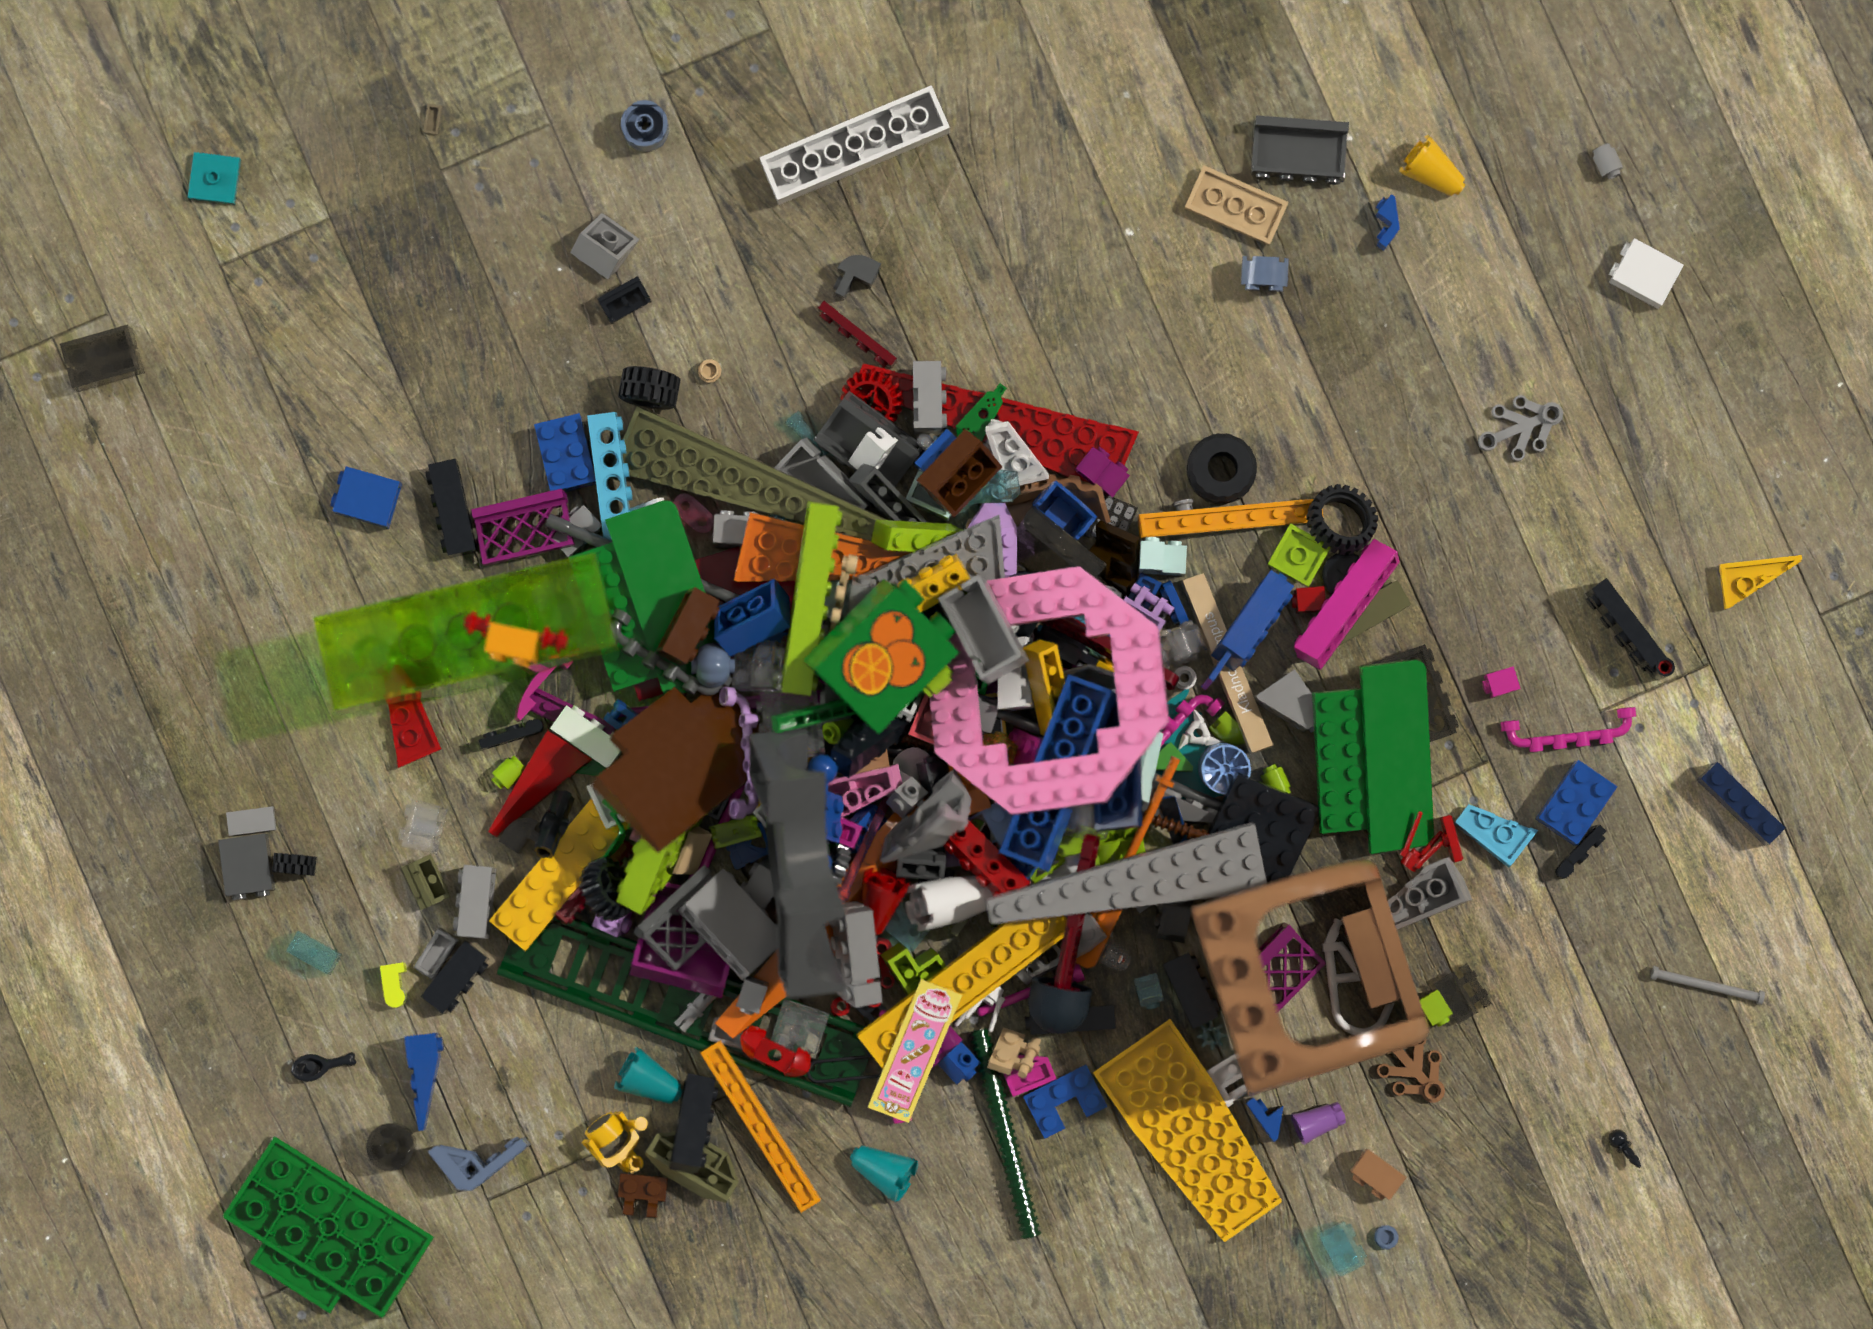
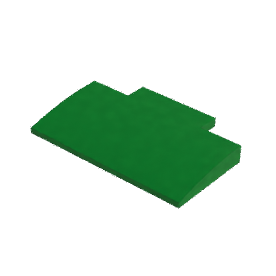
(325, 1232)

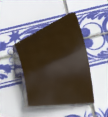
(1120, 554)

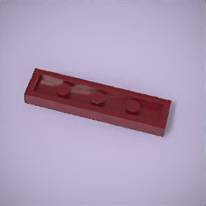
(848, 329)

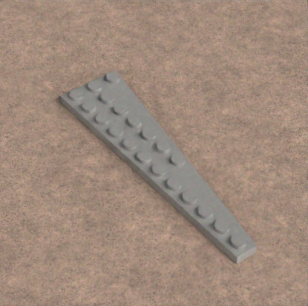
(1185, 871)

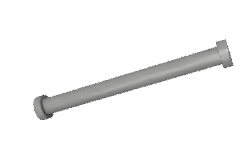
(1707, 985)

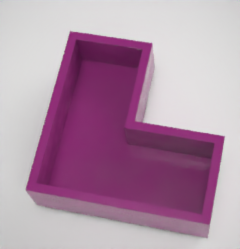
(701, 973)

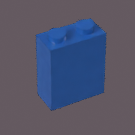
(366, 497)

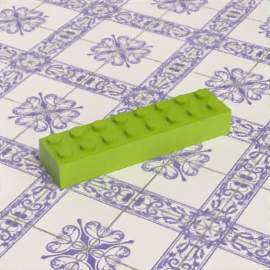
(809, 595)

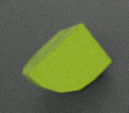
(1227, 730)

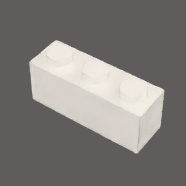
(586, 735)

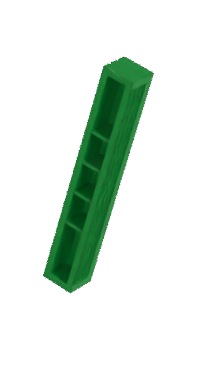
(810, 716)

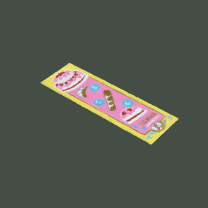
(914, 1051)

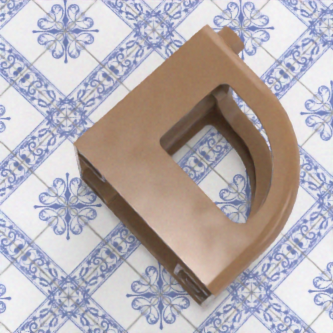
(1260, 1044)

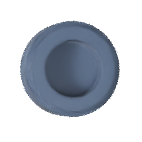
(1386, 1237)

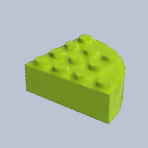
(649, 872)

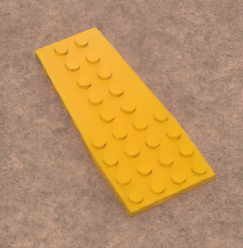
(1189, 1129)

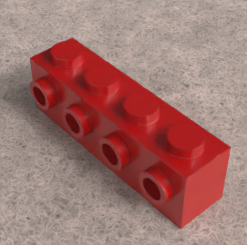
(985, 861)

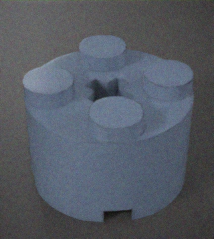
(656, 133)
(1264, 272)

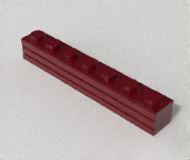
(576, 902)

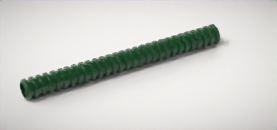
(1005, 1136)

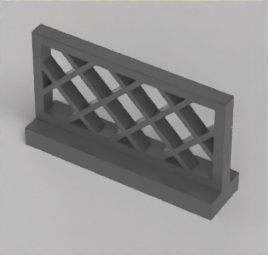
(668, 909)

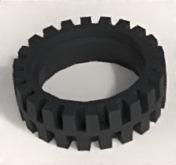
(1352, 500)

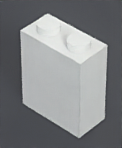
(1645, 273)

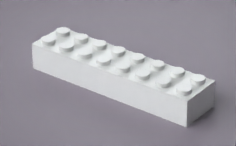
(855, 145)

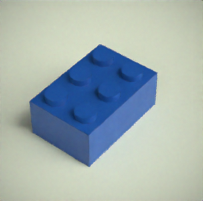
(566, 453)
(752, 617)
(1576, 802)

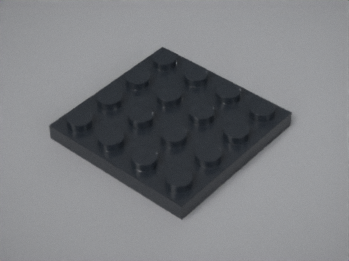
(1279, 817)

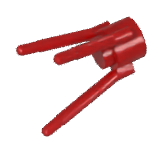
(1415, 859)

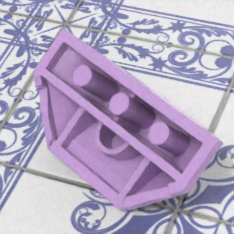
(1008, 532)

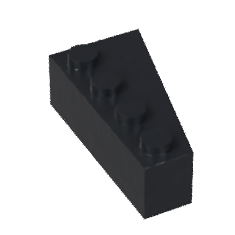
(862, 743)

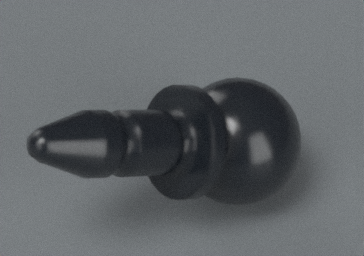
(1618, 1140)

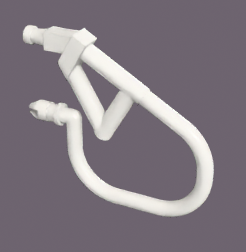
(1328, 948)

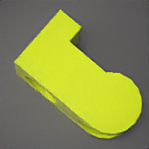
(392, 984)

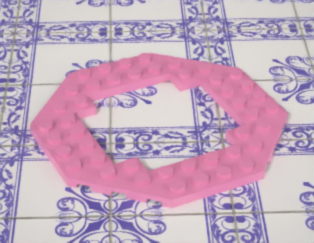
(1138, 691)

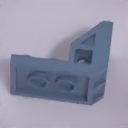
(456, 1163)

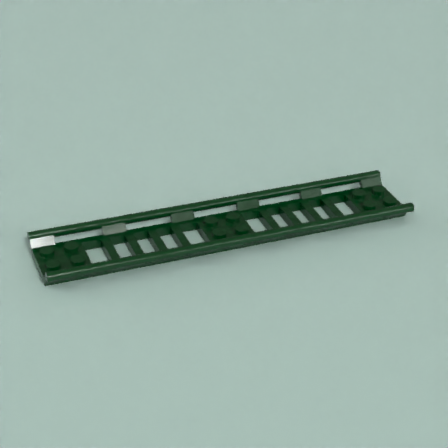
(541, 955)

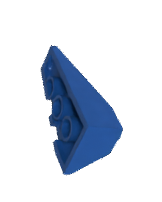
(424, 1059)

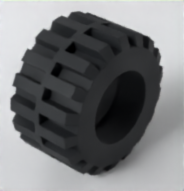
(649, 387)

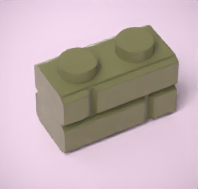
(425, 882)

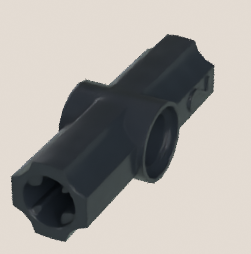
(553, 824)

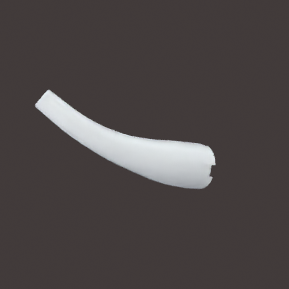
(959, 898)

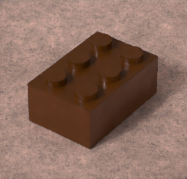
(959, 473)
(688, 627)

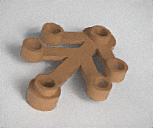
(1413, 1068)

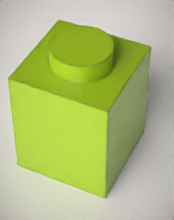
(1435, 1008)

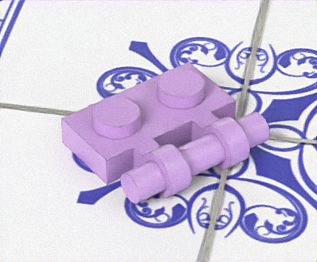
(1144, 593)

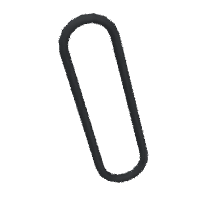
(845, 1078)

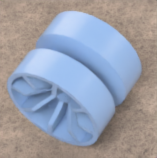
(1220, 763)

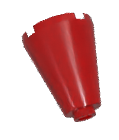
(883, 895)

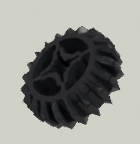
(600, 886)

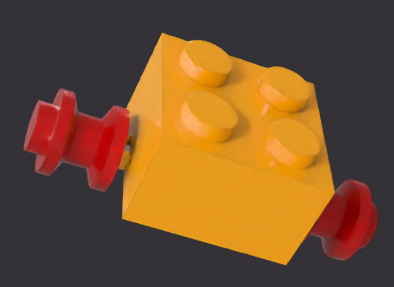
(514, 643)

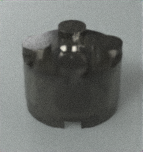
(378, 1151)

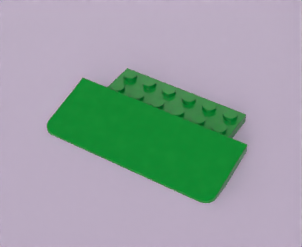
(647, 577)
(1376, 756)

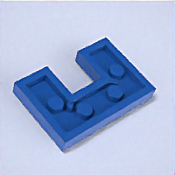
(1046, 1098)

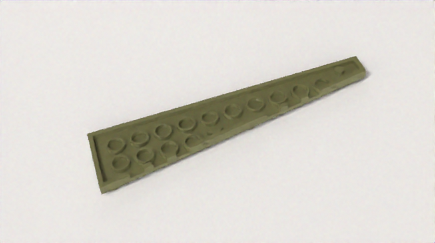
(694, 463)

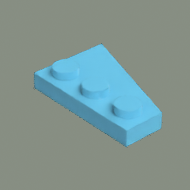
(1495, 834)

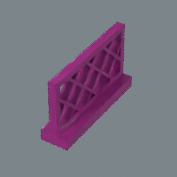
(513, 509)
(1271, 949)

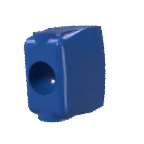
(1065, 509)

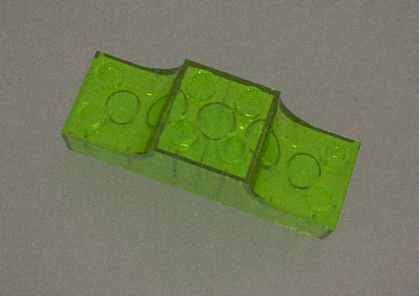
(420, 644)

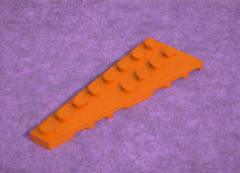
(774, 546)

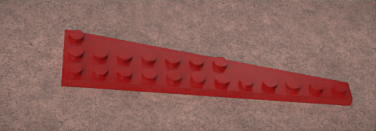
(1053, 437)

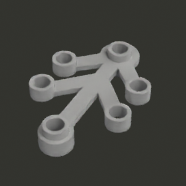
(1523, 426)

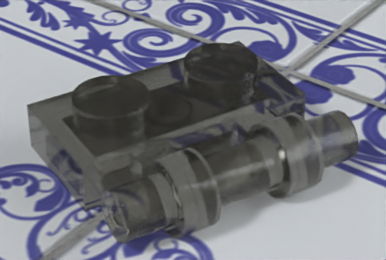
(1457, 997)

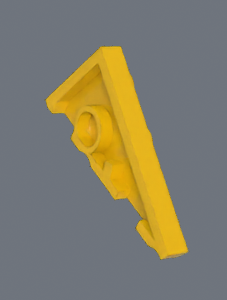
(1746, 577)

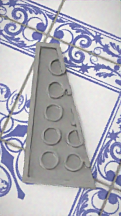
(976, 546)

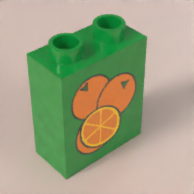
(883, 653)

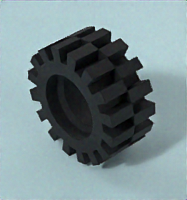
(294, 864)

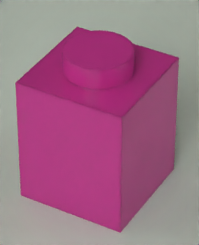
(1501, 682)

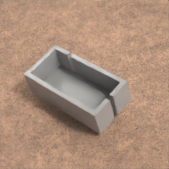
(806, 465)
(983, 629)
(857, 955)

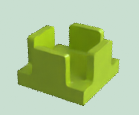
(1298, 556)

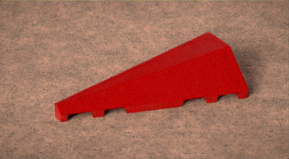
(547, 768)

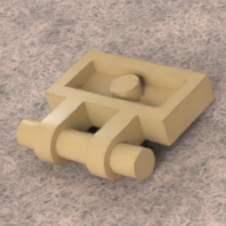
(1007, 1050)

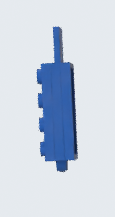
(1251, 624)

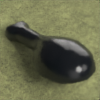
(312, 1066)

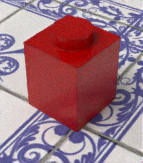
(1308, 599)

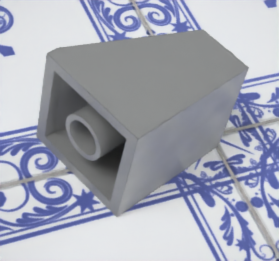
(1289, 701)

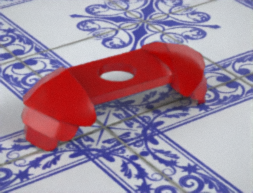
(757, 1046)

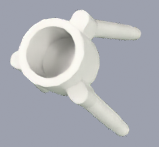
(993, 997)

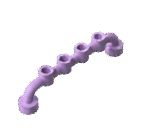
(747, 721)

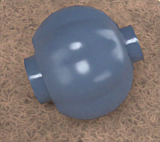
(712, 665)

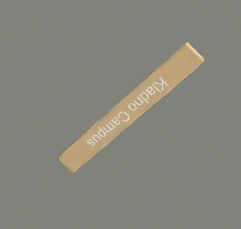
(1233, 682)

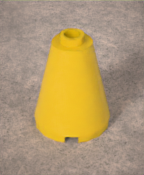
(1433, 168)

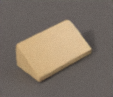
(692, 851)

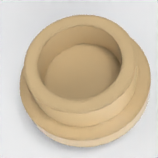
(709, 371)

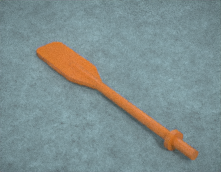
(1108, 918)

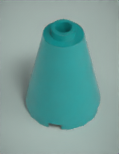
(647, 1079)
(885, 1170)

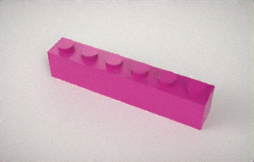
(1346, 604)

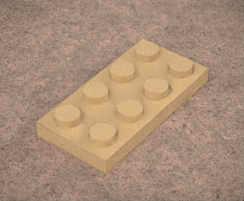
(1236, 205)

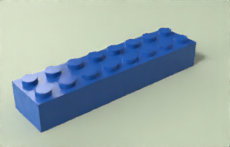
(1071, 733)

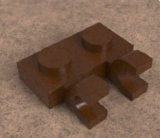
(643, 1188)

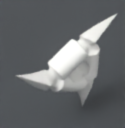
(1197, 724)

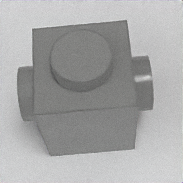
(906, 797)

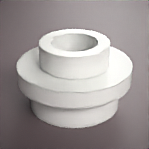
(1192, 677)

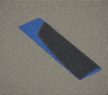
(1171, 809)

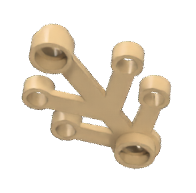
(849, 565)

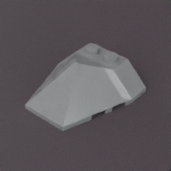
(932, 821)

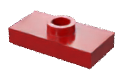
(1450, 839)

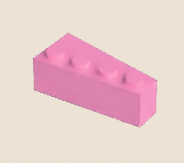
(865, 787)

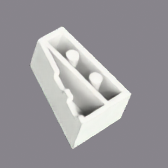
(1014, 687)

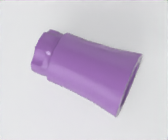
(1317, 1121)

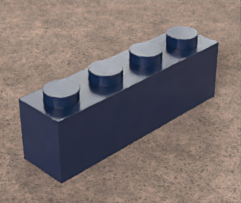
(1741, 803)

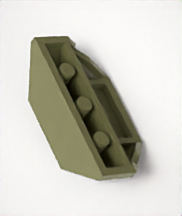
(712, 1182)

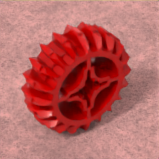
(880, 382)

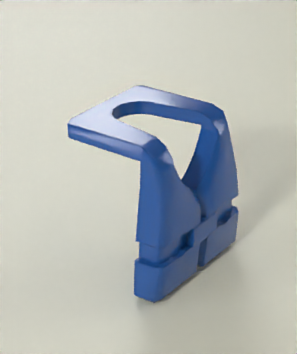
(746, 852)

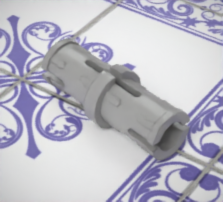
(694, 1011)

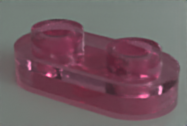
(694, 513)

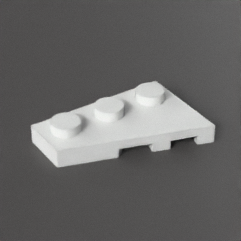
(1014, 453)

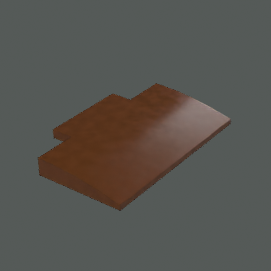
(674, 765)

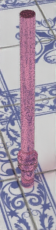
(844, 889)

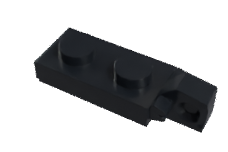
(1069, 649)

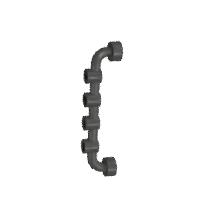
(651, 659)

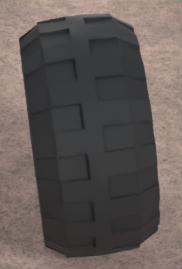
(1232, 448)

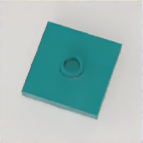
(214, 178)

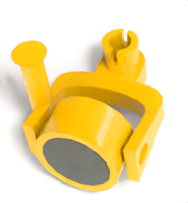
(606, 1130)

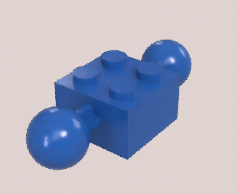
(834, 802)

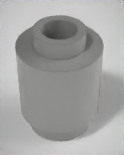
(1607, 161)

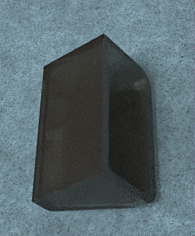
(1047, 547)

